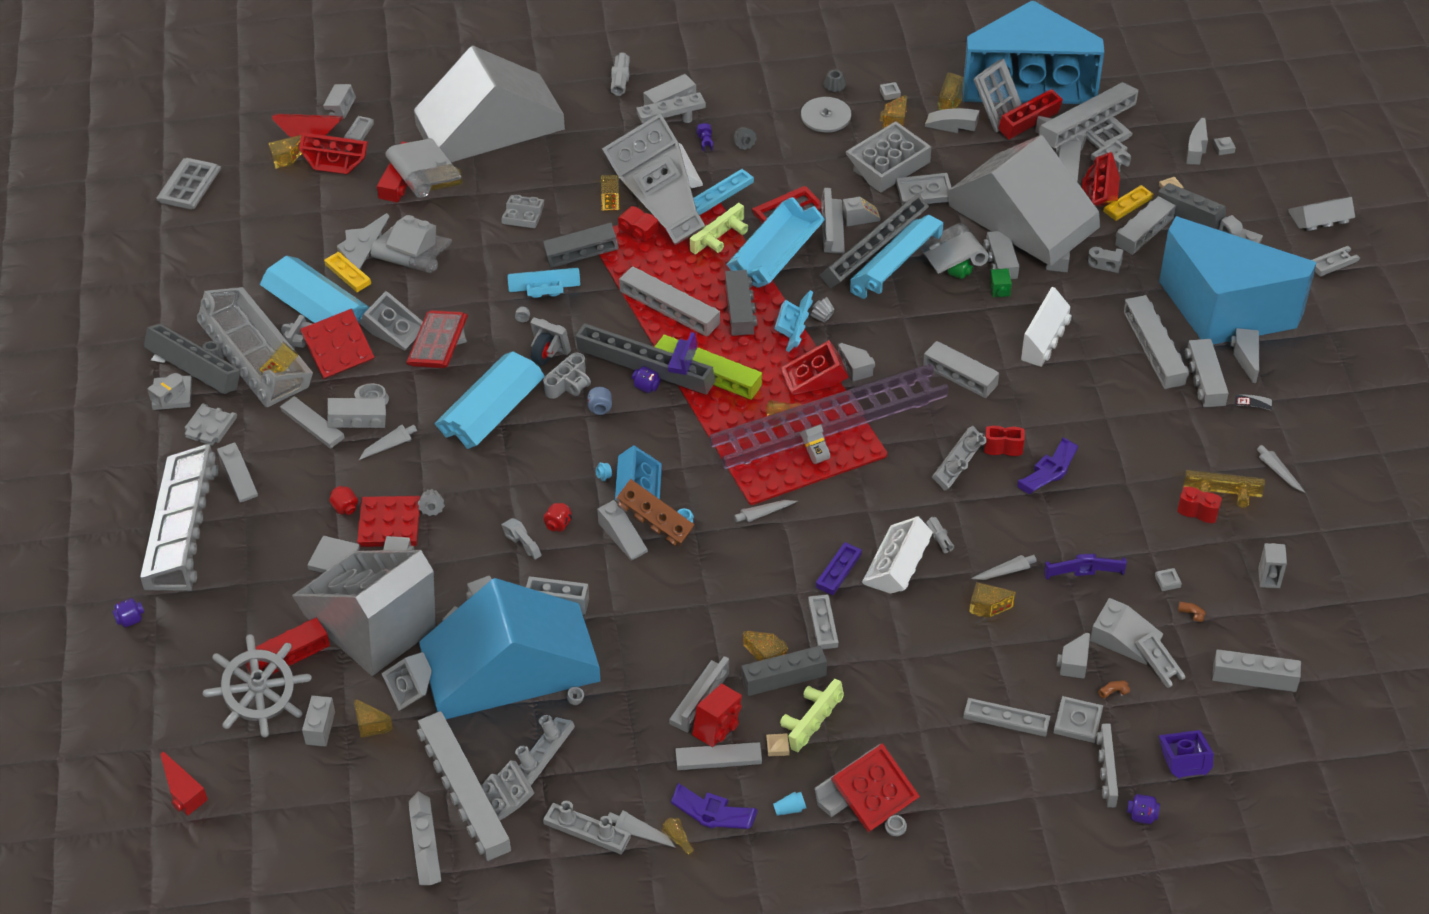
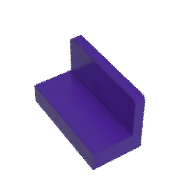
(683, 355)

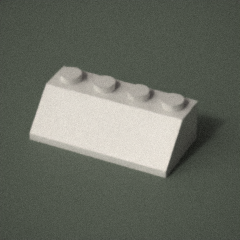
(1046, 328)
(898, 556)

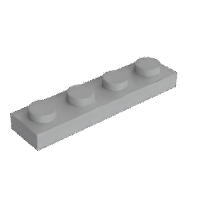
(1108, 772)

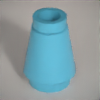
(790, 804)

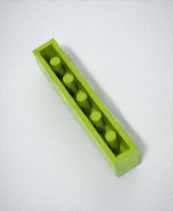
(727, 373)

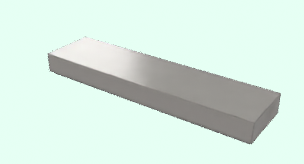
(312, 422)
(1006, 717)
(718, 756)

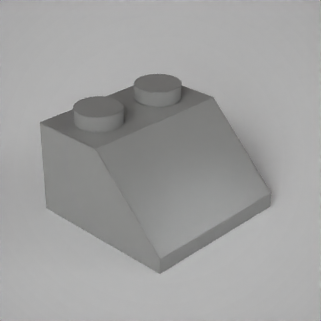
(412, 236)
(408, 679)

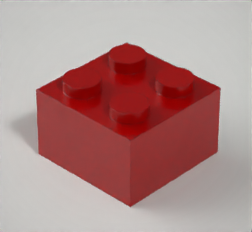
(717, 715)

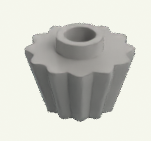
(822, 310)
(431, 502)

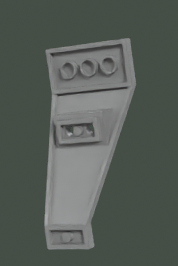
(644, 156)

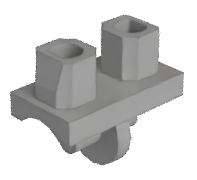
(293, 334)

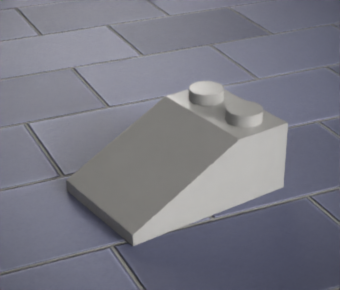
(391, 322)
(1120, 628)

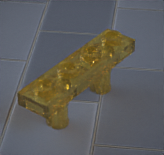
(1226, 483)

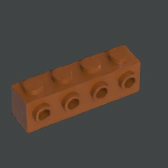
(655, 513)

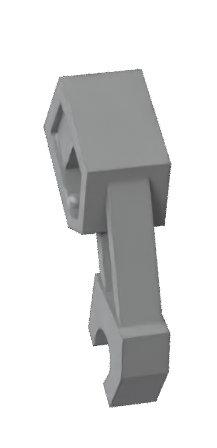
(516, 531)

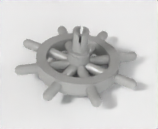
(257, 685)

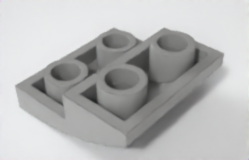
(523, 211)
(507, 789)

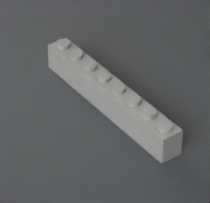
(1088, 114)
(464, 786)

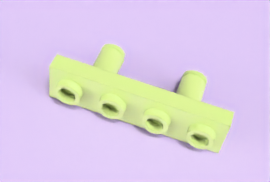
(710, 233)
(811, 722)

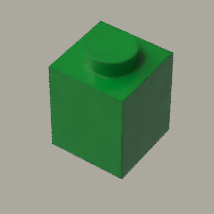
(1000, 282)

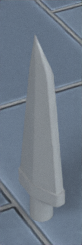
(394, 438)
(1275, 463)
(756, 512)
(1014, 565)
(639, 828)

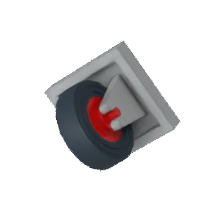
(548, 341)

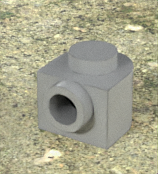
(1231, 225)

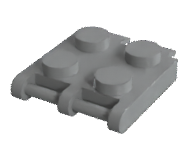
(209, 424)

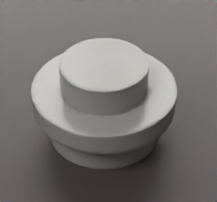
(895, 825)

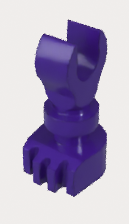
(705, 131)

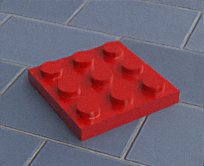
(337, 344)
(388, 517)
(875, 787)

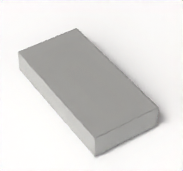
(359, 128)

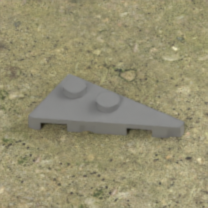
(359, 245)

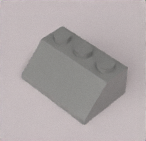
(1323, 213)

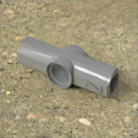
(620, 74)

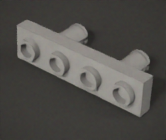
(679, 105)
(959, 457)
(554, 735)
(587, 828)

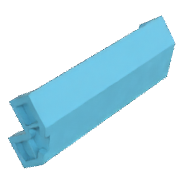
(776, 241)
(894, 255)
(309, 290)
(490, 399)

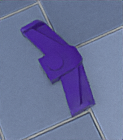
(1050, 468)
(1085, 565)
(712, 810)

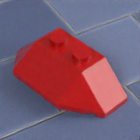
(296, 124)
(332, 153)
(1102, 180)

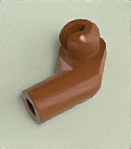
(1193, 609)
(1114, 686)

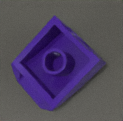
(1187, 753)

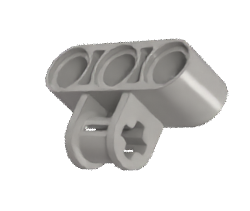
(567, 377)

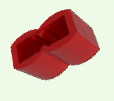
(638, 223)
(1004, 440)
(1199, 504)

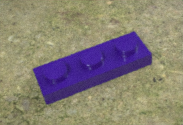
(838, 568)

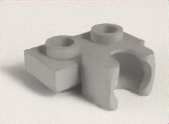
(1119, 152)

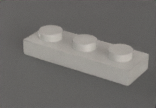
(823, 621)

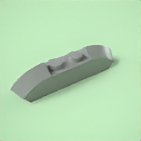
(424, 839)

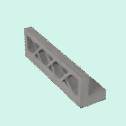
(708, 681)

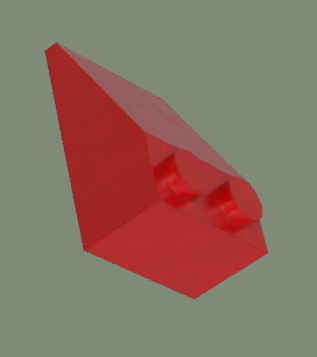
(815, 369)

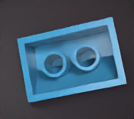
(640, 468)

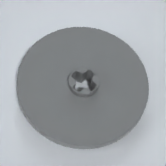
(836, 118)

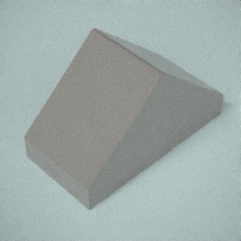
(486, 106)
(1029, 200)
(373, 604)

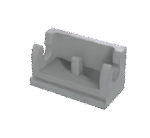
(340, 100)

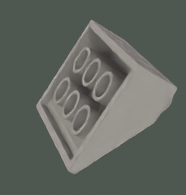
(889, 155)

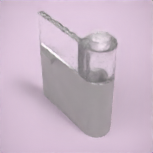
(422, 165)
(953, 248)
(425, 262)

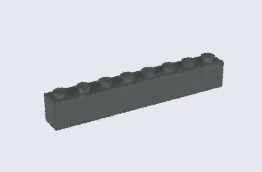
(874, 241)
(637, 354)

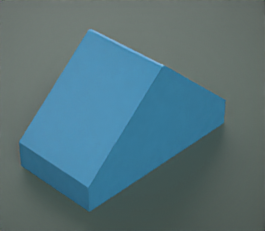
(1040, 53)
(1232, 282)
(507, 649)

